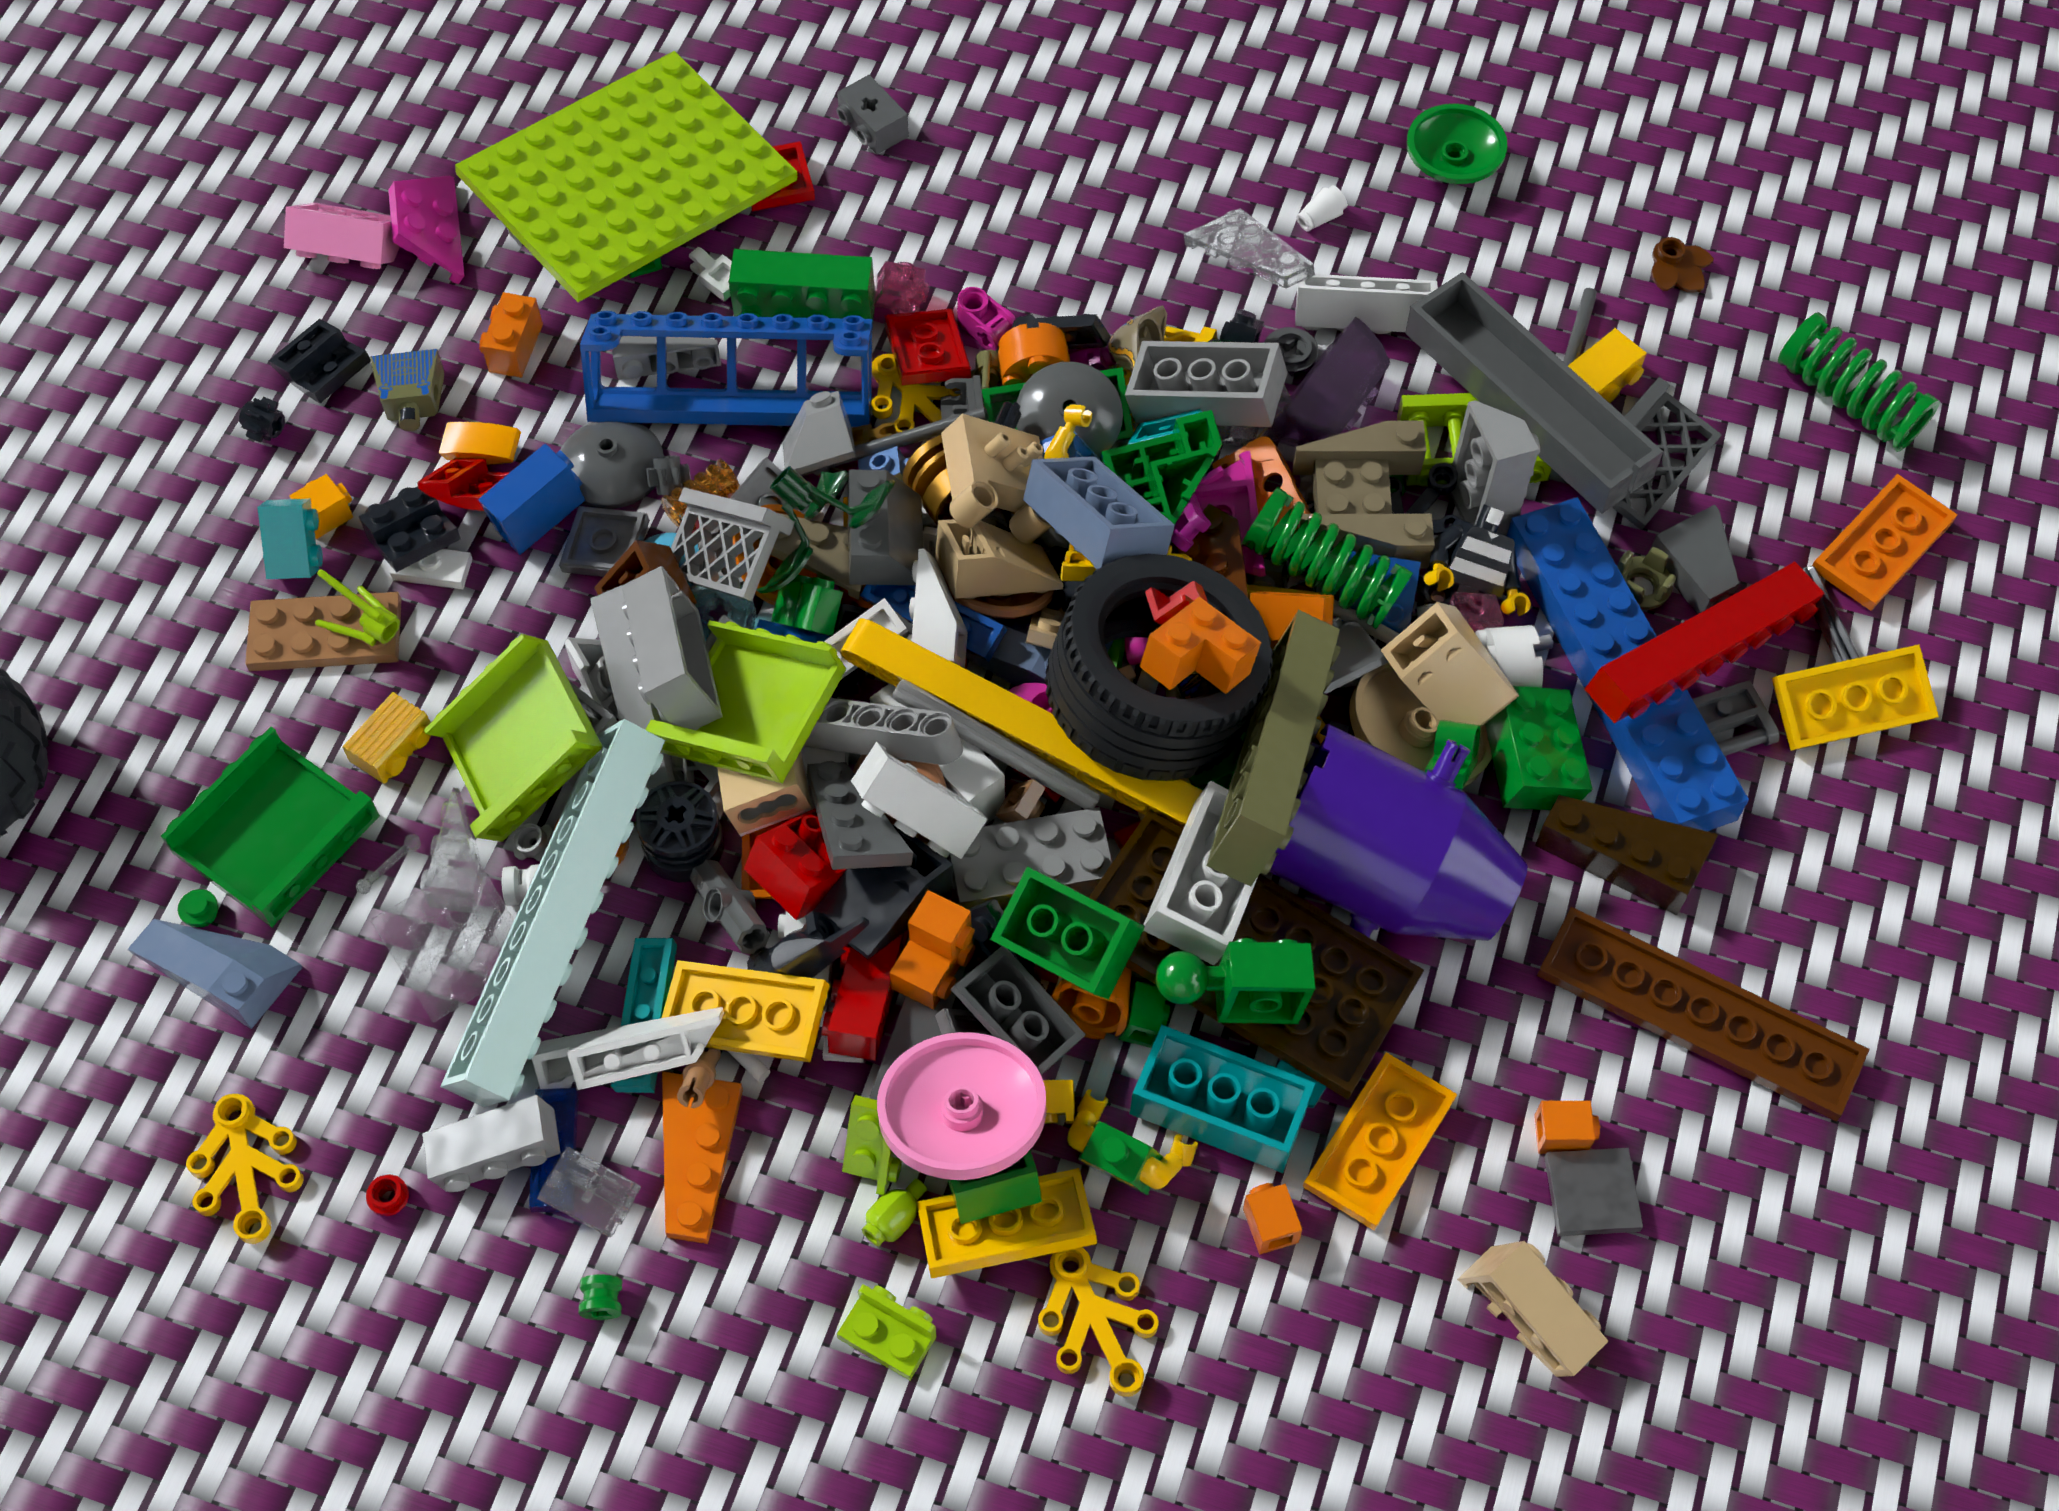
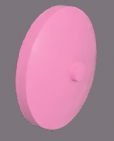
(961, 1106)

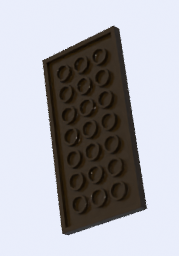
(1356, 978)

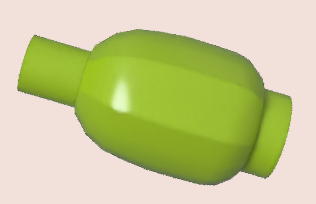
(893, 1213)

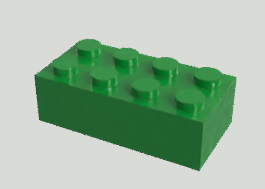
(801, 284)

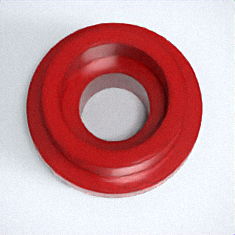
(382, 1185)

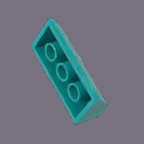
(1221, 1098)

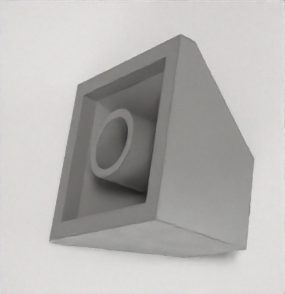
(819, 434)

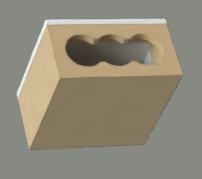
(758, 802)

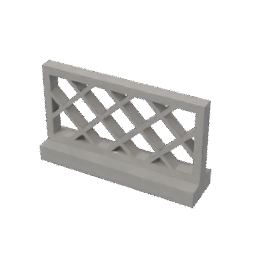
(731, 518)

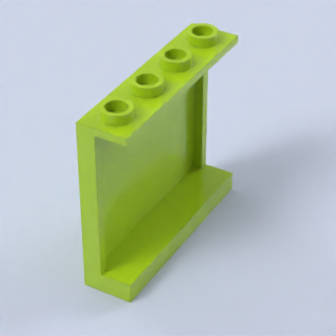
(768, 699)
(516, 735)

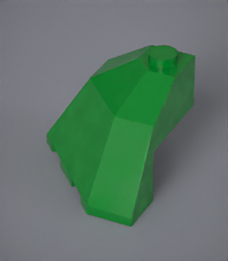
(1168, 466)

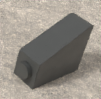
(1700, 559)

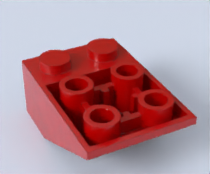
(793, 864)

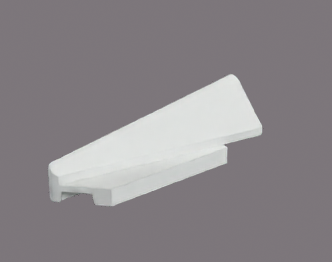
(624, 1050)

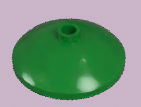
(1456, 143)

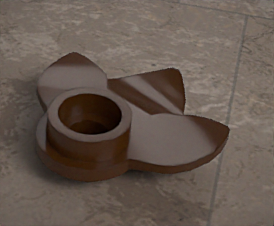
(1679, 265)

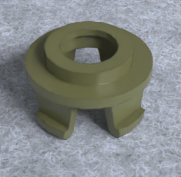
(1654, 570)

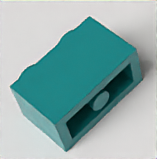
(289, 538)

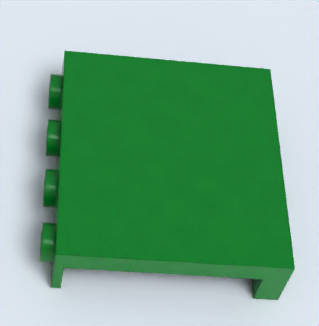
(269, 827)

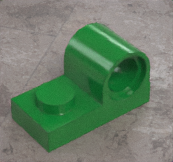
(1463, 734)

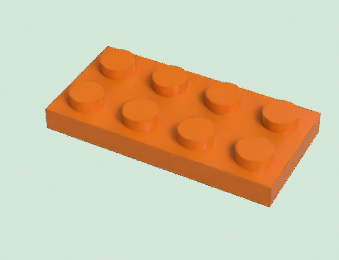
(1884, 542)

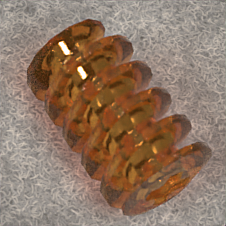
(716, 480)

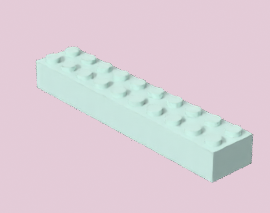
(554, 917)

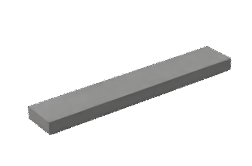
(623, 676)

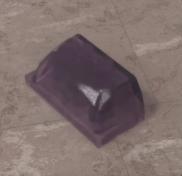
(1333, 388)

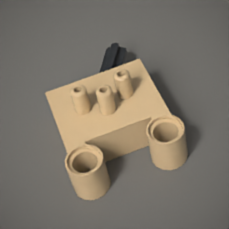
(991, 469)

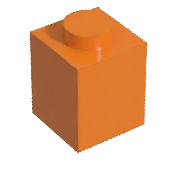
(1565, 1126)
(1272, 1217)

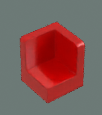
(1166, 607)

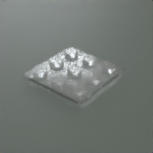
(447, 937)

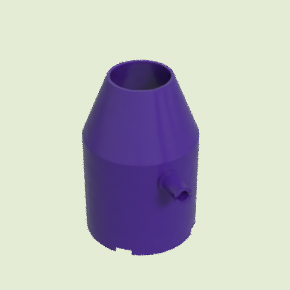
(1399, 844)

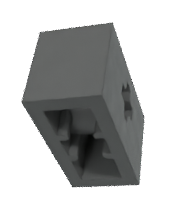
(872, 114)

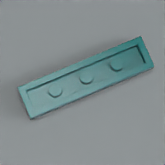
(646, 996)

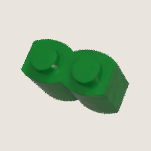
(808, 605)

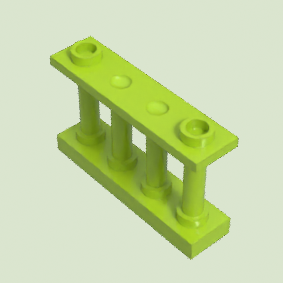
(1450, 412)

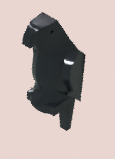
(807, 949)

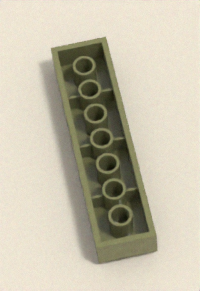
(1275, 752)

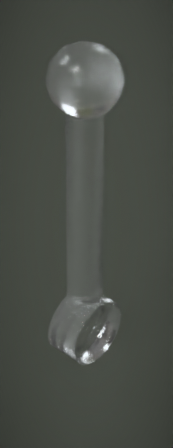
(411, 843)

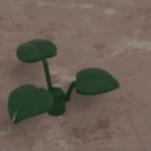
(798, 494)

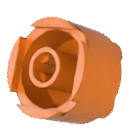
(1029, 350)

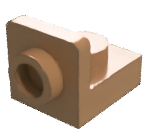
(1022, 802)

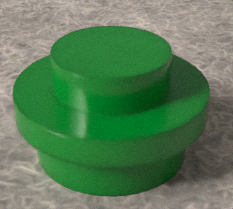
(198, 908)

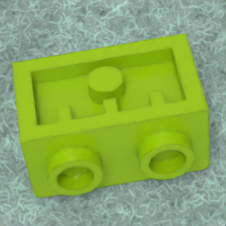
(865, 1147)
(888, 1331)

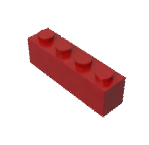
(861, 1001)

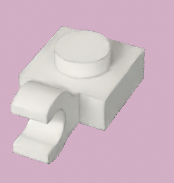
(712, 273)

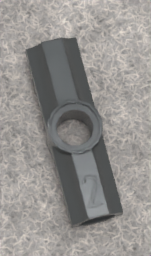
(729, 906)

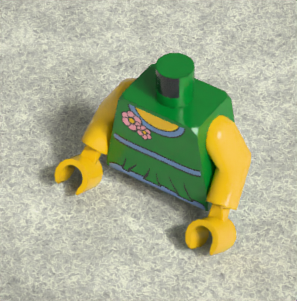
(1121, 1154)

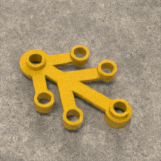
(912, 395)
(240, 1163)
(1094, 1312)

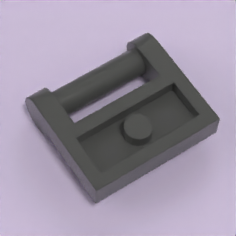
(1734, 708)

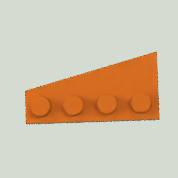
(696, 1155)

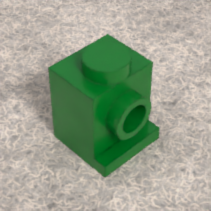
(1146, 1014)

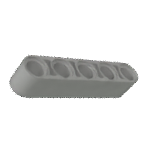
(904, 731)

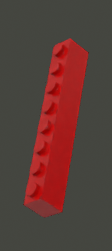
(1704, 643)

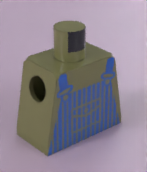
(409, 385)

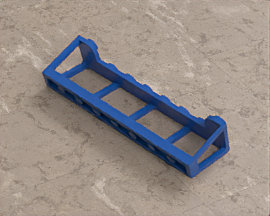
(719, 406)

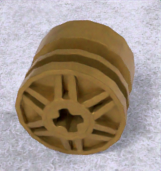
(928, 476)

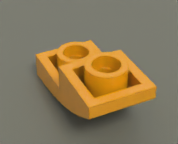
(480, 440)

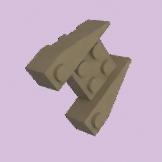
(1354, 487)

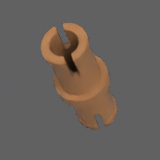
(698, 1078)

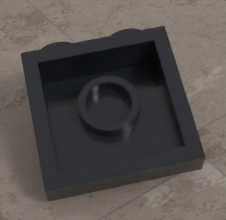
(408, 528)

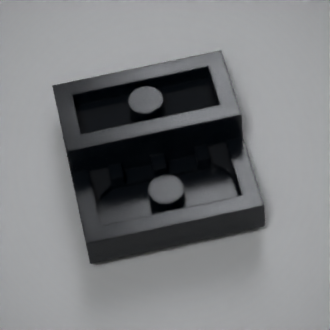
(319, 360)

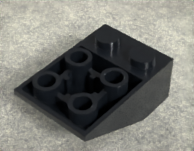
(886, 895)

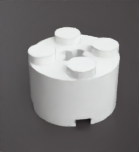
(1515, 653)

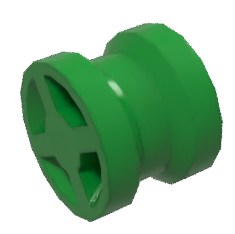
(600, 1297)

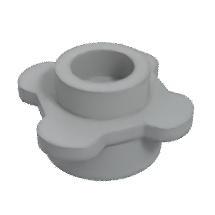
(526, 835)

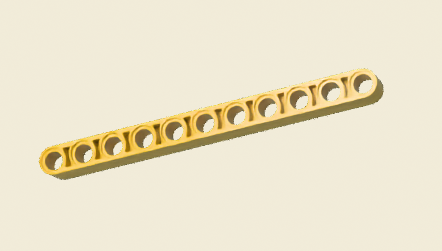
(1030, 726)

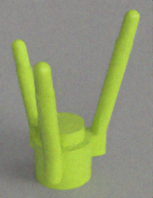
(376, 620)

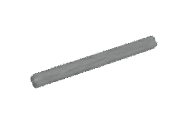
(1001, 747)

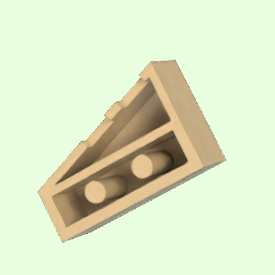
(1537, 1305)

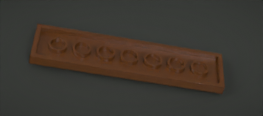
(1704, 1013)

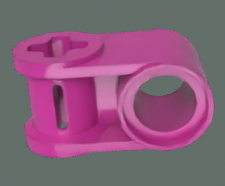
(983, 317)

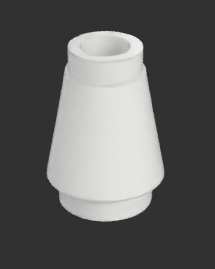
(1322, 208)

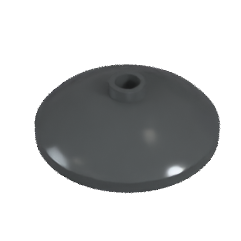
(1077, 384)
(615, 475)

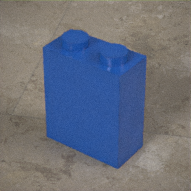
(533, 498)

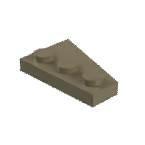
(829, 552)

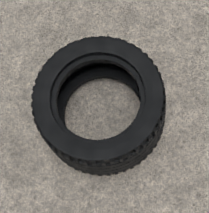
(1120, 721)

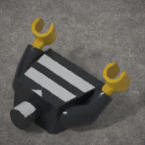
(1478, 559)

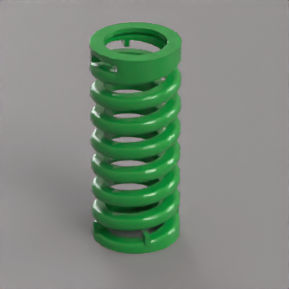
(1814, 328)
(1378, 594)

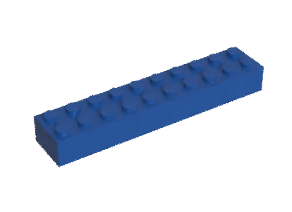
(1599, 621)

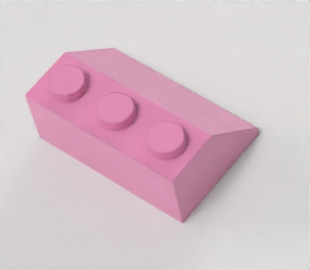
(340, 234)

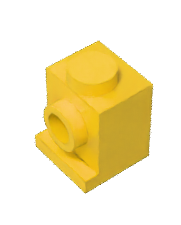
(1059, 1100)

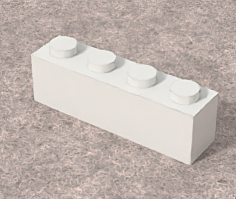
(1377, 302)

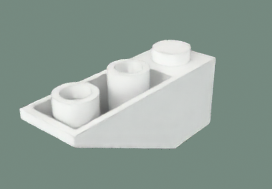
(934, 612)

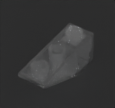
(455, 842)

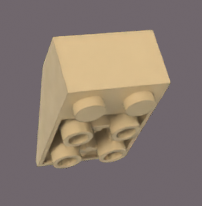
(991, 562)
(1449, 667)

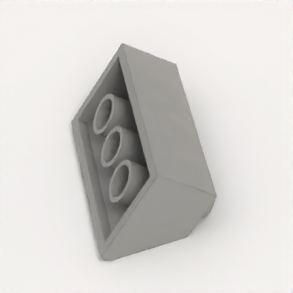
(1493, 463)

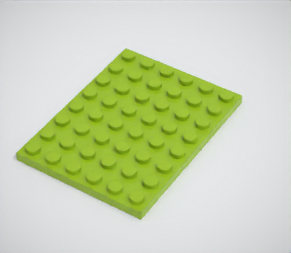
(625, 175)

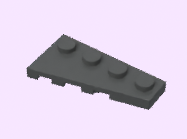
(849, 830)

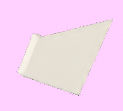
(590, 668)

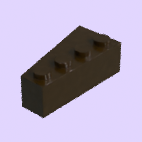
(1628, 849)

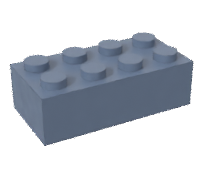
(1095, 510)

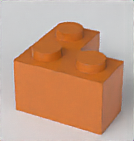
(1202, 642)
(937, 947)

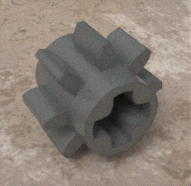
(667, 474)

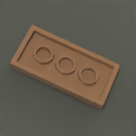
(286, 636)

